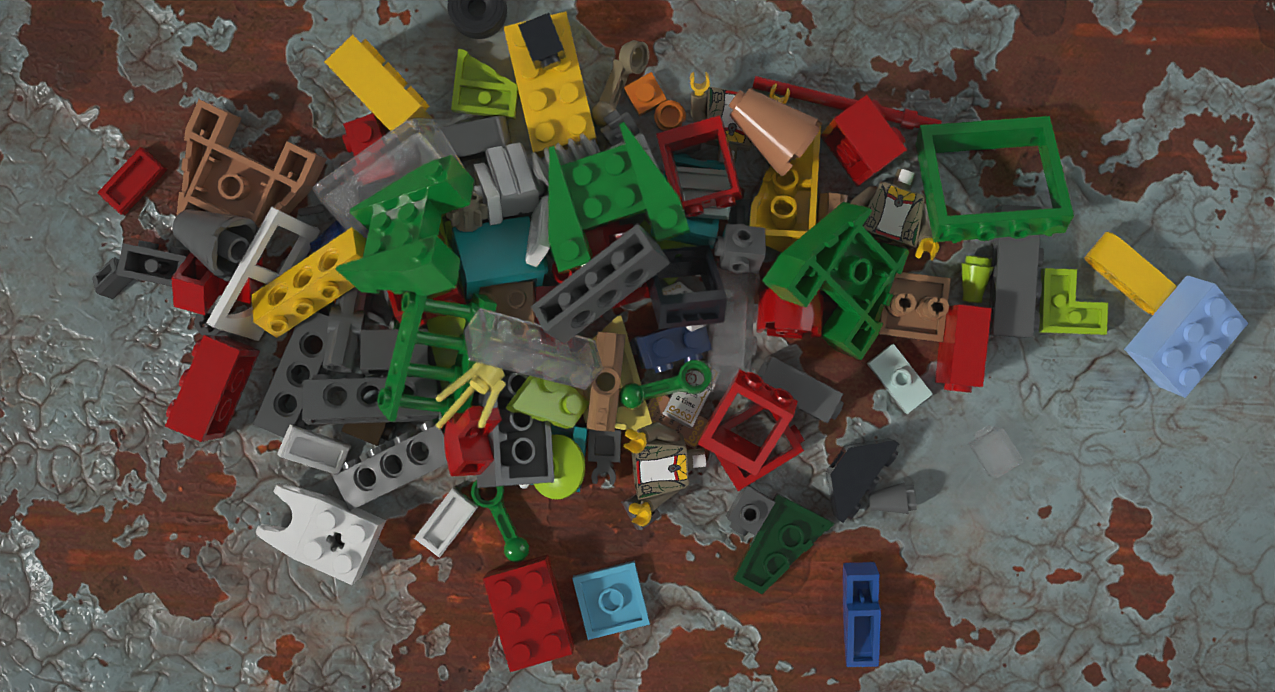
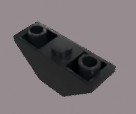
(856, 472)

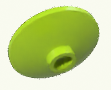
(568, 469)

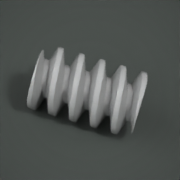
(573, 153)

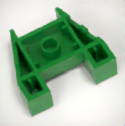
(605, 191)
(404, 231)
(849, 268)

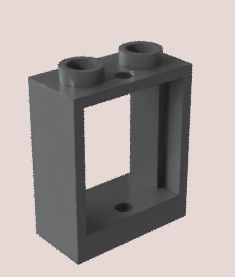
(812, 395)

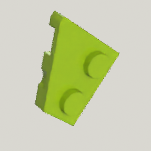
(482, 90)
(549, 402)

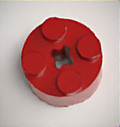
(789, 319)

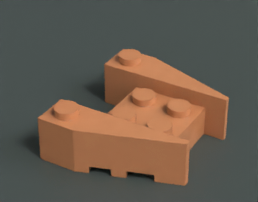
(233, 183)

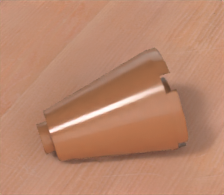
(773, 128)

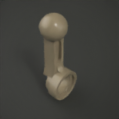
(618, 77)

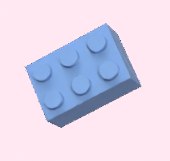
(1186, 335)

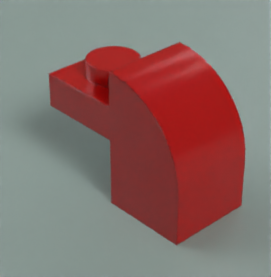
(467, 444)

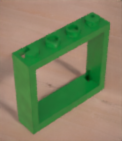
(993, 135)

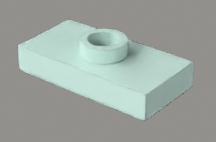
(899, 378)

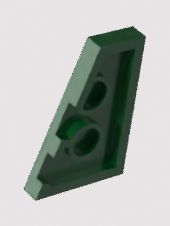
(780, 541)

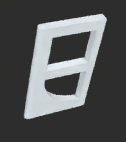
(242, 322)

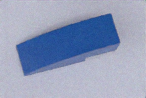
(861, 614)

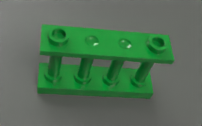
(413, 306)

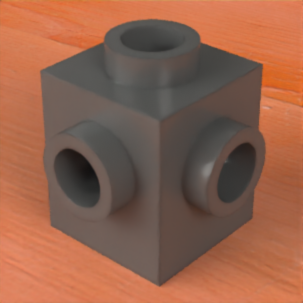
(741, 248)

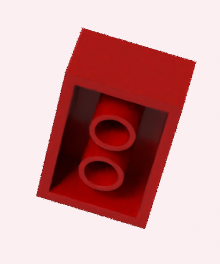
(863, 140)
(211, 387)
(529, 613)

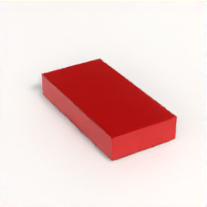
(132, 181)

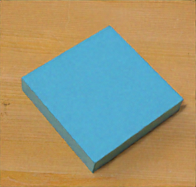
(611, 600)

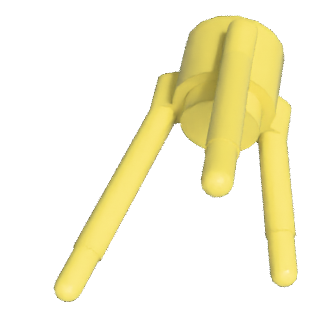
(484, 379)

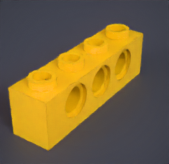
(307, 285)

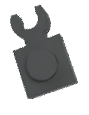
(604, 448)

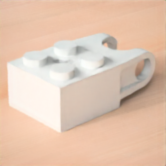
(313, 532)

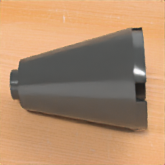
(215, 239)

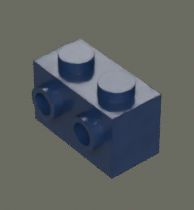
(669, 345)

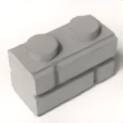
(514, 178)

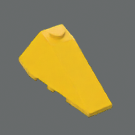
(788, 202)

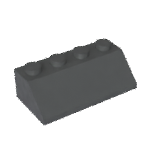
(518, 442)

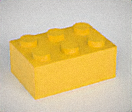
(377, 85)

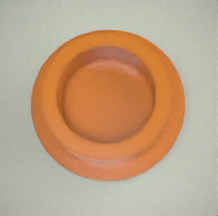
(669, 115)

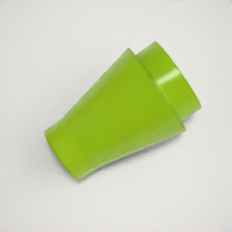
(975, 277)

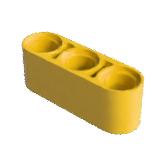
(1130, 272)

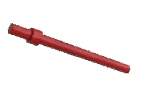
(907, 119)

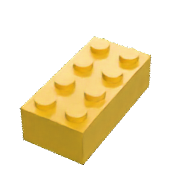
(552, 98)

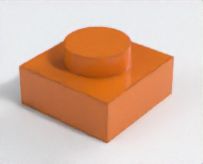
(645, 94)

